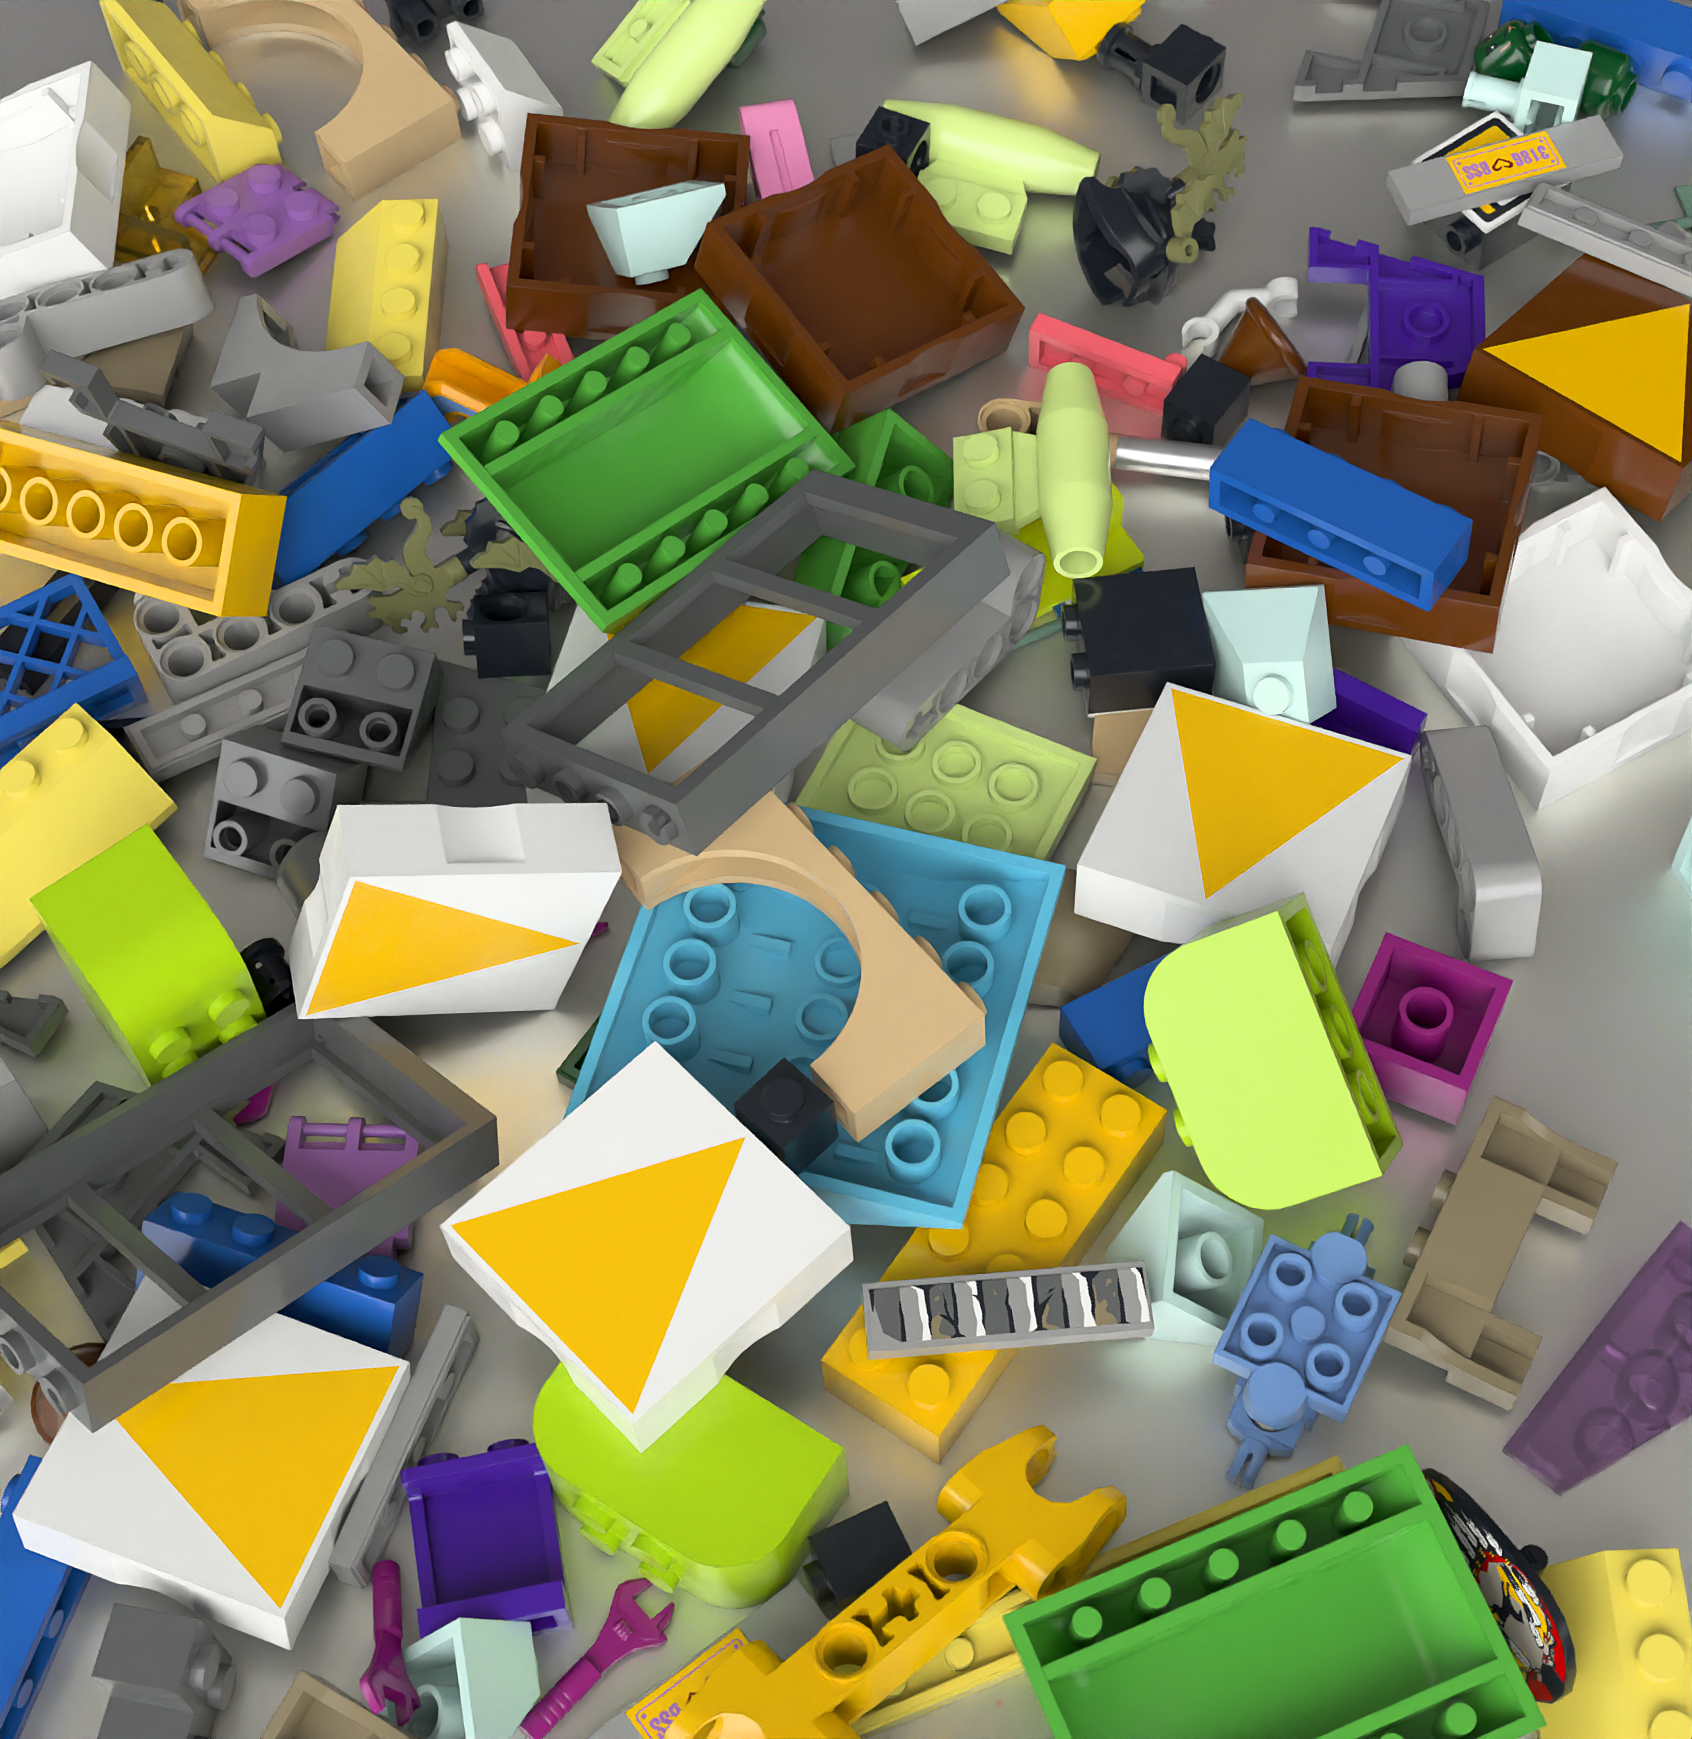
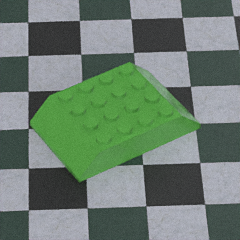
(643, 456)
(1285, 1623)

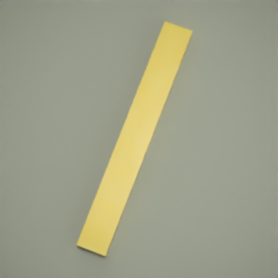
(985, 1650)

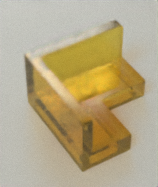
(149, 206)

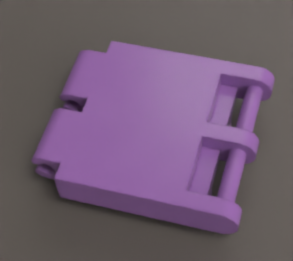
(264, 214)
(345, 1168)

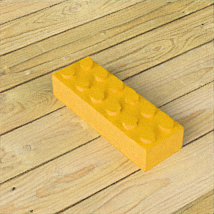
(138, 522)
(1041, 1199)

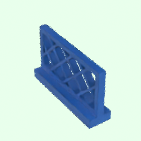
(100, 693)

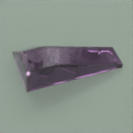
(1622, 1381)

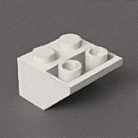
(496, 89)

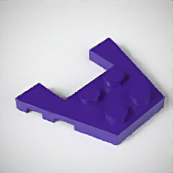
(1413, 311)

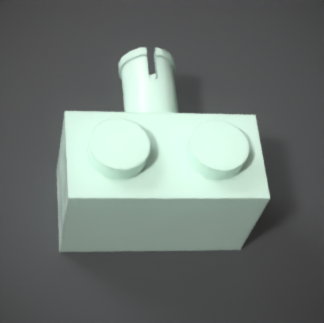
(1543, 98)

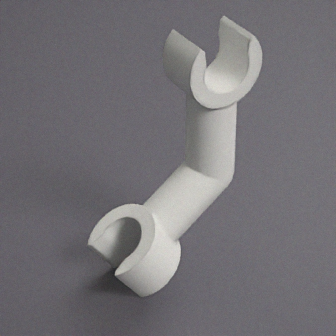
(1278, 298)

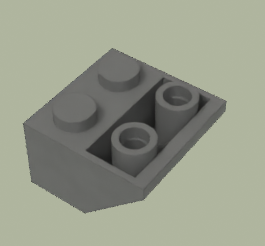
(363, 699)
(274, 798)

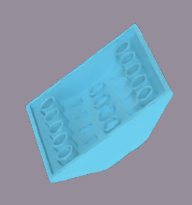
(759, 975)

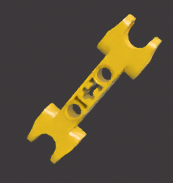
(996, 1536)

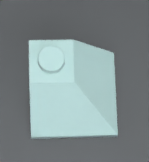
(655, 227)
(1272, 649)
(1195, 1257)
(471, 1680)

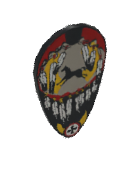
(1513, 1592)

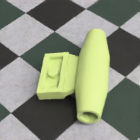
(671, 55)
(987, 165)
(1047, 475)

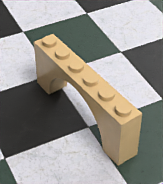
(395, 111)
(908, 1013)

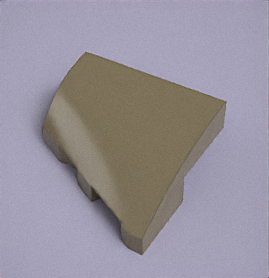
(144, 366)
(1076, 952)

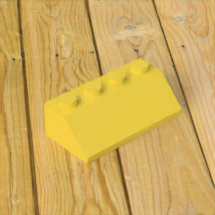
(191, 89)
(392, 285)
(61, 807)
(1629, 1646)

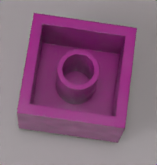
(1427, 1025)

